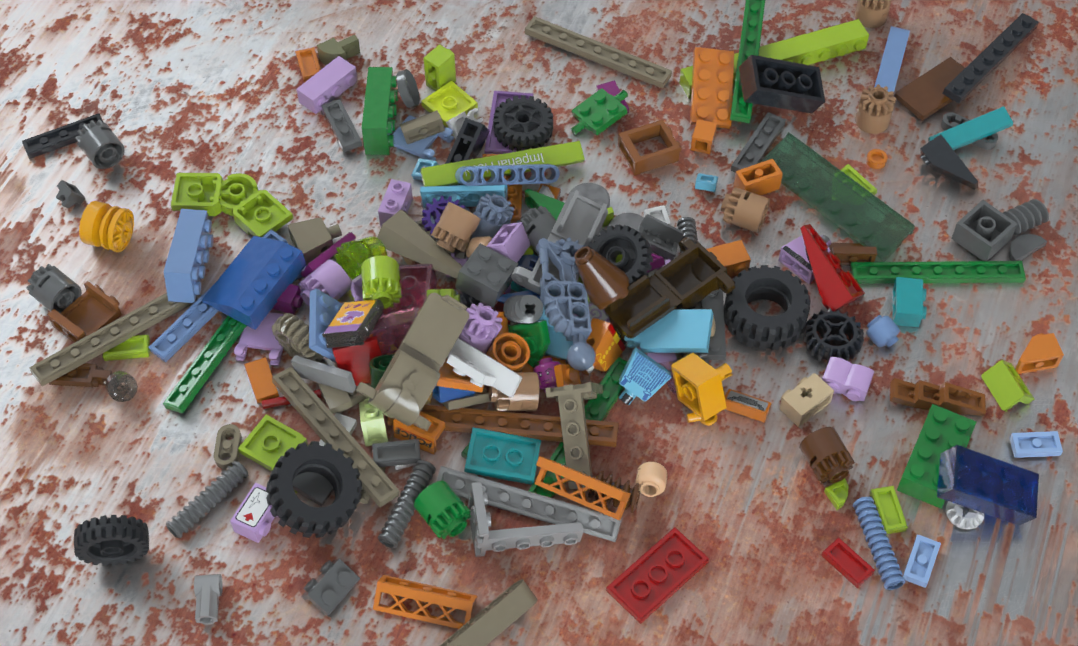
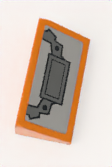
(747, 405)

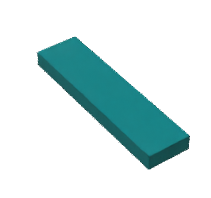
(976, 128)

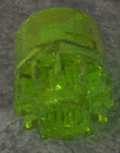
(355, 252)

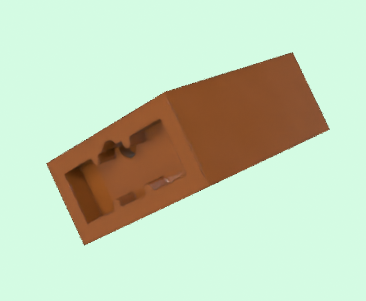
(641, 164)

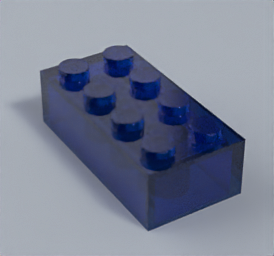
(988, 485)

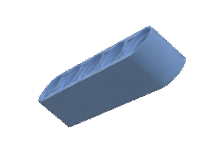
(892, 58)
(517, 174)

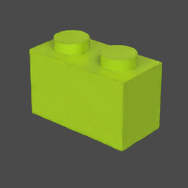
(439, 67)

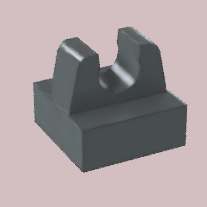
(69, 194)

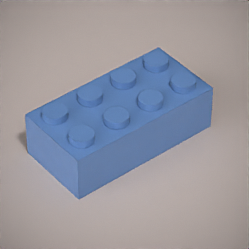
(188, 256)

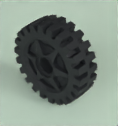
(523, 123)
(628, 242)
(111, 540)

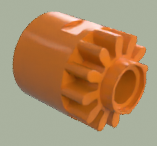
(510, 351)

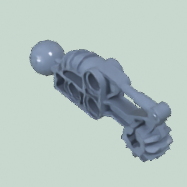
(563, 306)

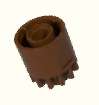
(827, 455)

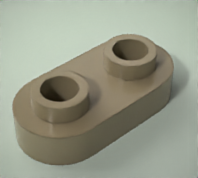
(227, 448)

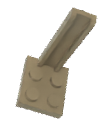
(574, 424)

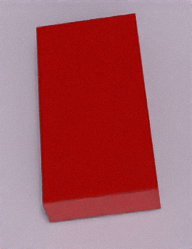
(847, 562)

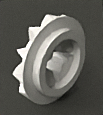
(969, 521)

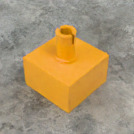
(700, 385)

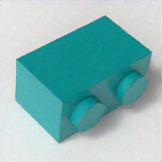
(908, 302)

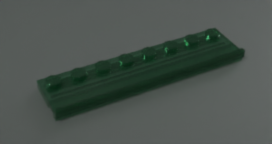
(839, 197)

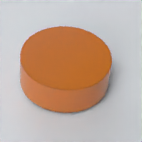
(876, 159)

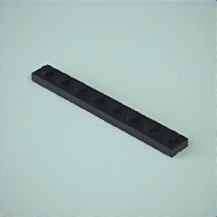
(990, 58)

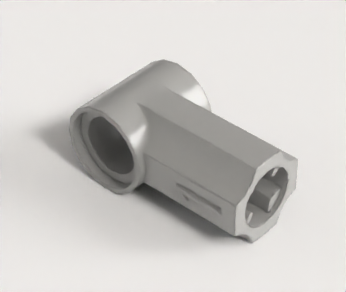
(207, 593)

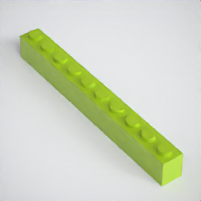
(804, 49)

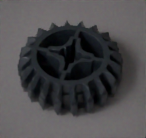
(832, 329)

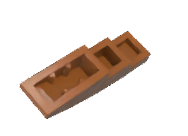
(947, 396)

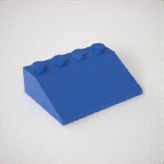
(256, 280)

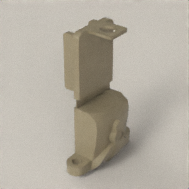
(418, 361)

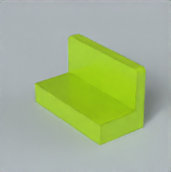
(1006, 385)

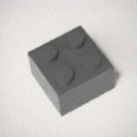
(984, 230)
(486, 275)

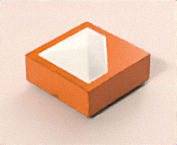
(550, 191)

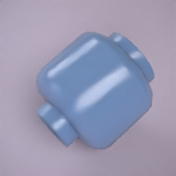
(883, 331)

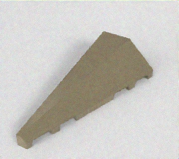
(409, 240)

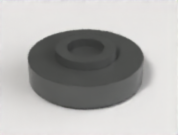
(407, 88)

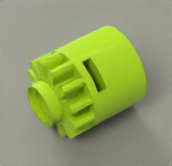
(381, 280)

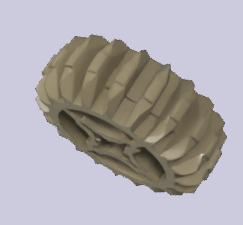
(294, 337)

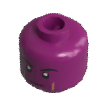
(546, 373)

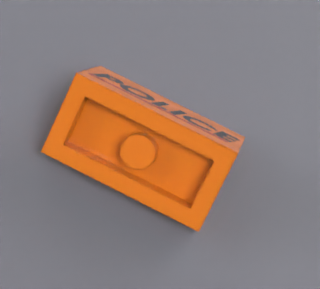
(427, 439)

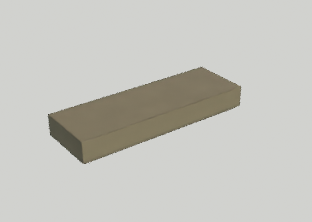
(335, 398)

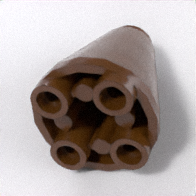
(600, 278)

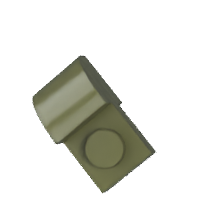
(332, 49)

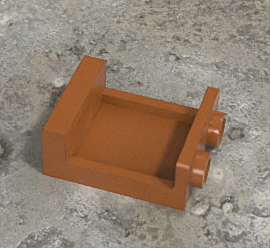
(86, 314)

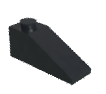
(468, 142)
(944, 160)

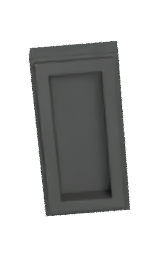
(396, 453)

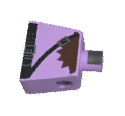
(797, 260)

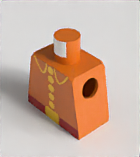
(605, 343)

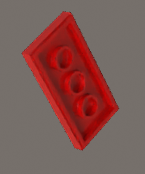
(657, 575)

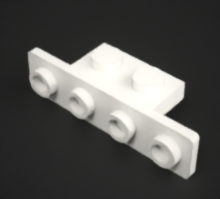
(482, 368)

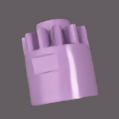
(327, 278)
(481, 327)

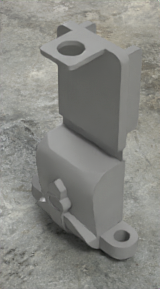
(578, 220)

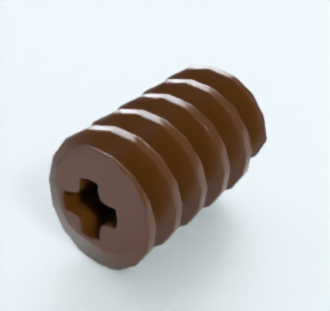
(634, 496)

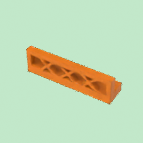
(588, 481)
(426, 593)

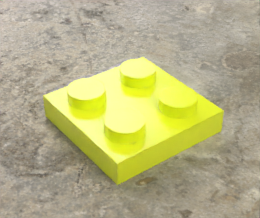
(449, 102)

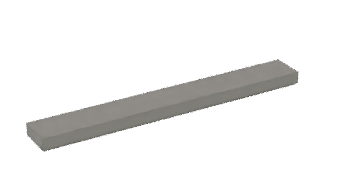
(533, 504)

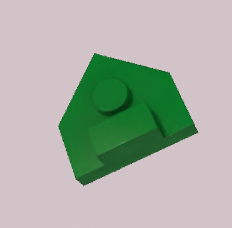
(537, 338)

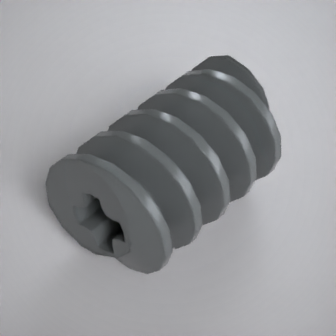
(1028, 215)
(523, 309)

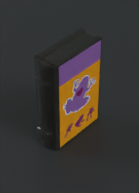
(353, 323)

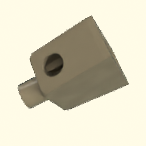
(313, 237)

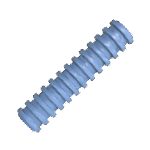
(878, 543)

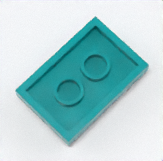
(502, 456)

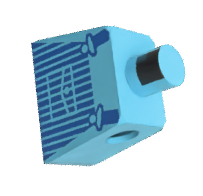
(642, 377)

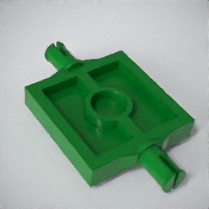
(599, 112)

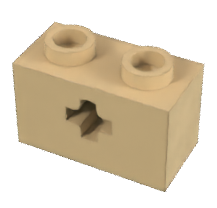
(806, 399)

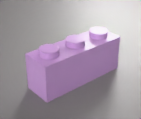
(327, 84)

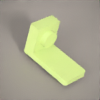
(372, 424)

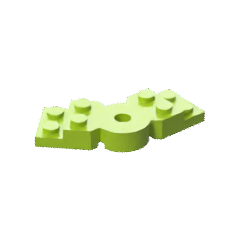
(237, 196)

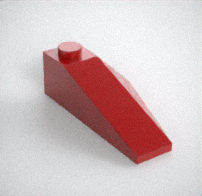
(833, 284)

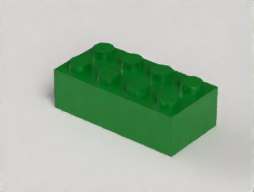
(379, 111)
(939, 433)

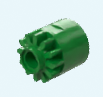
(442, 509)

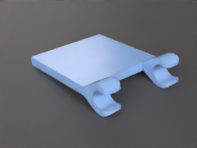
(420, 147)

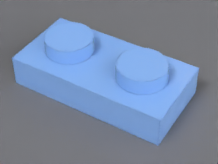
(1036, 444)
(921, 561)

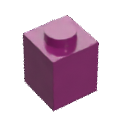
(289, 300)

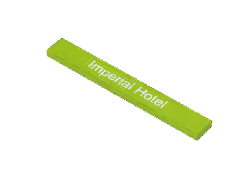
(555, 155)

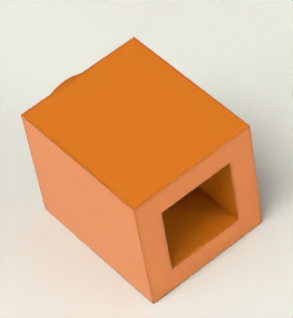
(703, 136)

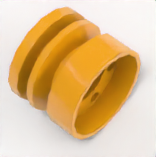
(106, 226)

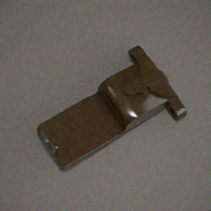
(679, 283)

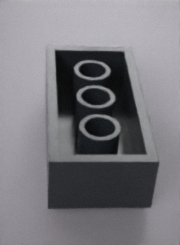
(781, 84)

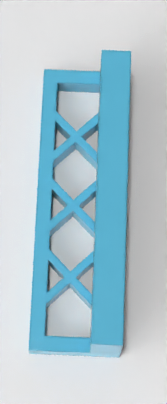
(466, 194)

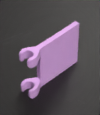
(260, 339)

